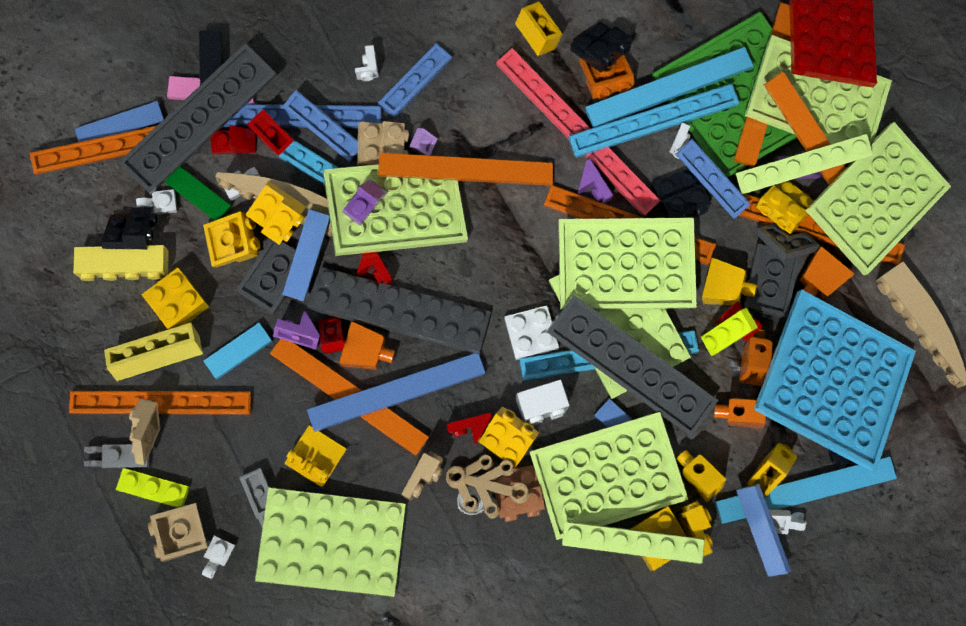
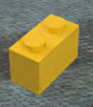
(538, 28)

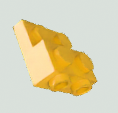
(785, 205)
(276, 213)
(231, 239)
(508, 436)
(694, 521)

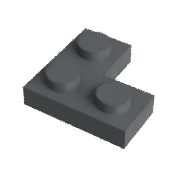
(787, 246)

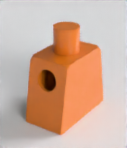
(824, 274)
(364, 349)
(755, 359)
(749, 418)

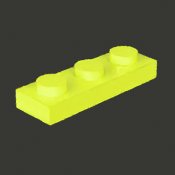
(729, 332)
(152, 488)

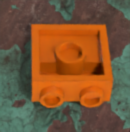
(612, 80)

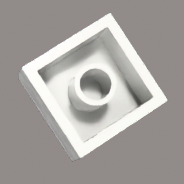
(542, 402)

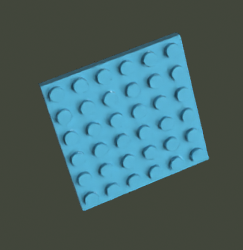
(835, 380)

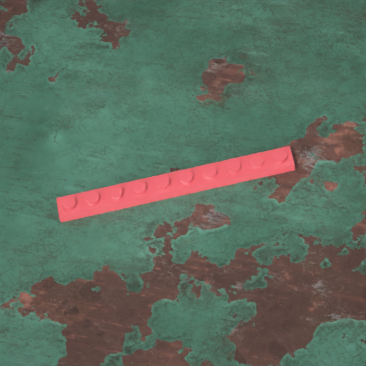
(570, 123)

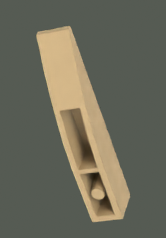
(251, 186)
(924, 319)

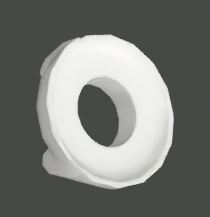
(473, 492)

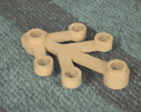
(485, 483)

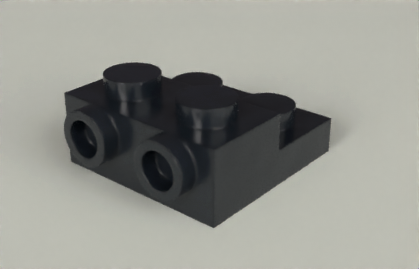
(602, 46)
(681, 195)
(130, 229)

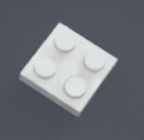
(529, 333)

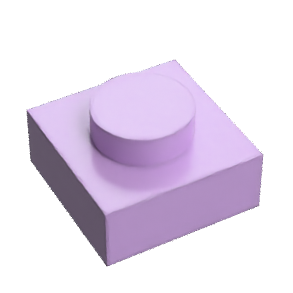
(423, 142)

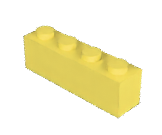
(114, 263)
(153, 352)

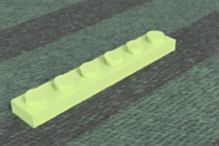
(804, 164)
(633, 542)

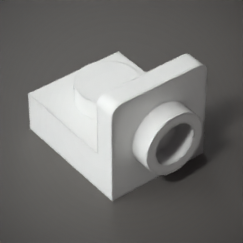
(370, 68)
(681, 139)

